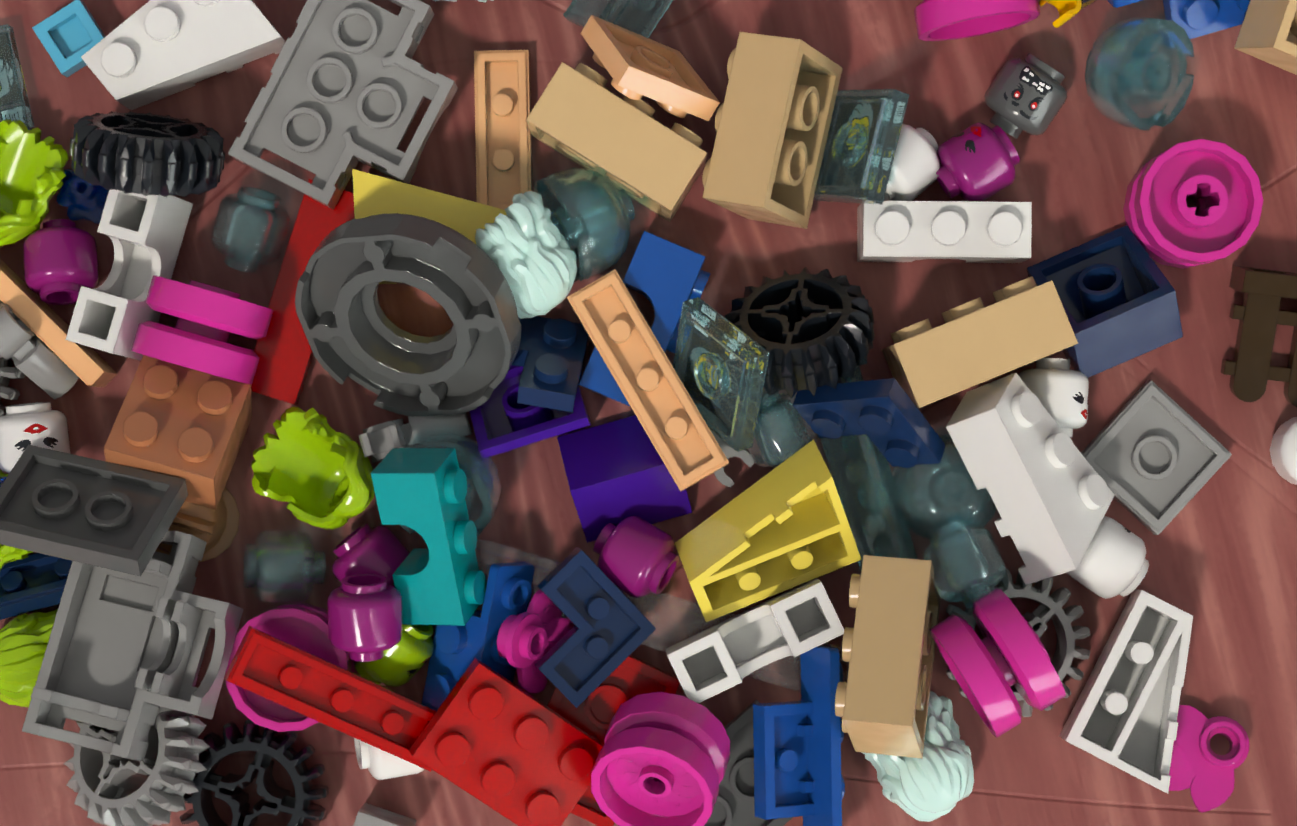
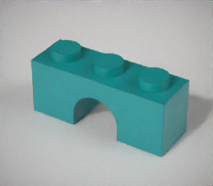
(428, 495)

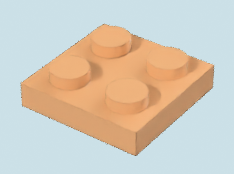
(649, 69)

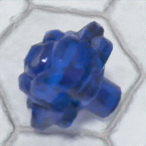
(82, 198)

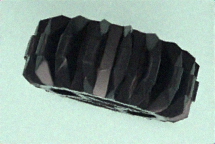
(147, 153)
(809, 326)
(228, 787)

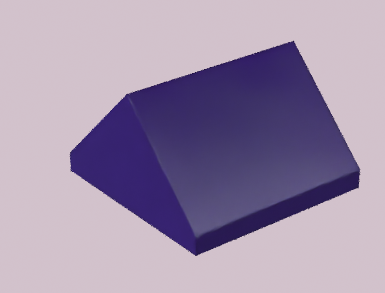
(508, 425)
(618, 476)

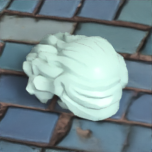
(530, 255)
(939, 780)

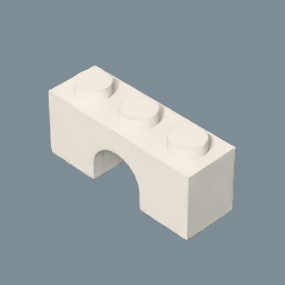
(944, 231)
(145, 243)
(754, 639)

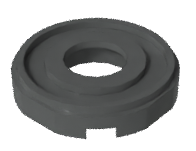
(409, 371)

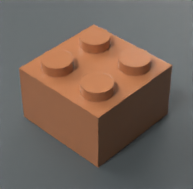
(182, 427)

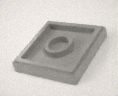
(1154, 457)

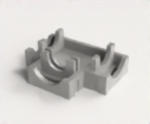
(345, 97)
(129, 648)

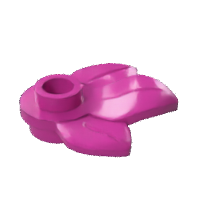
(528, 637)
(1195, 763)

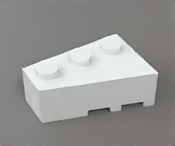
(178, 44)
(1033, 473)
(1135, 691)

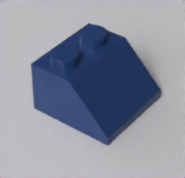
(1112, 300)

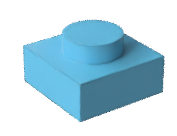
(69, 36)

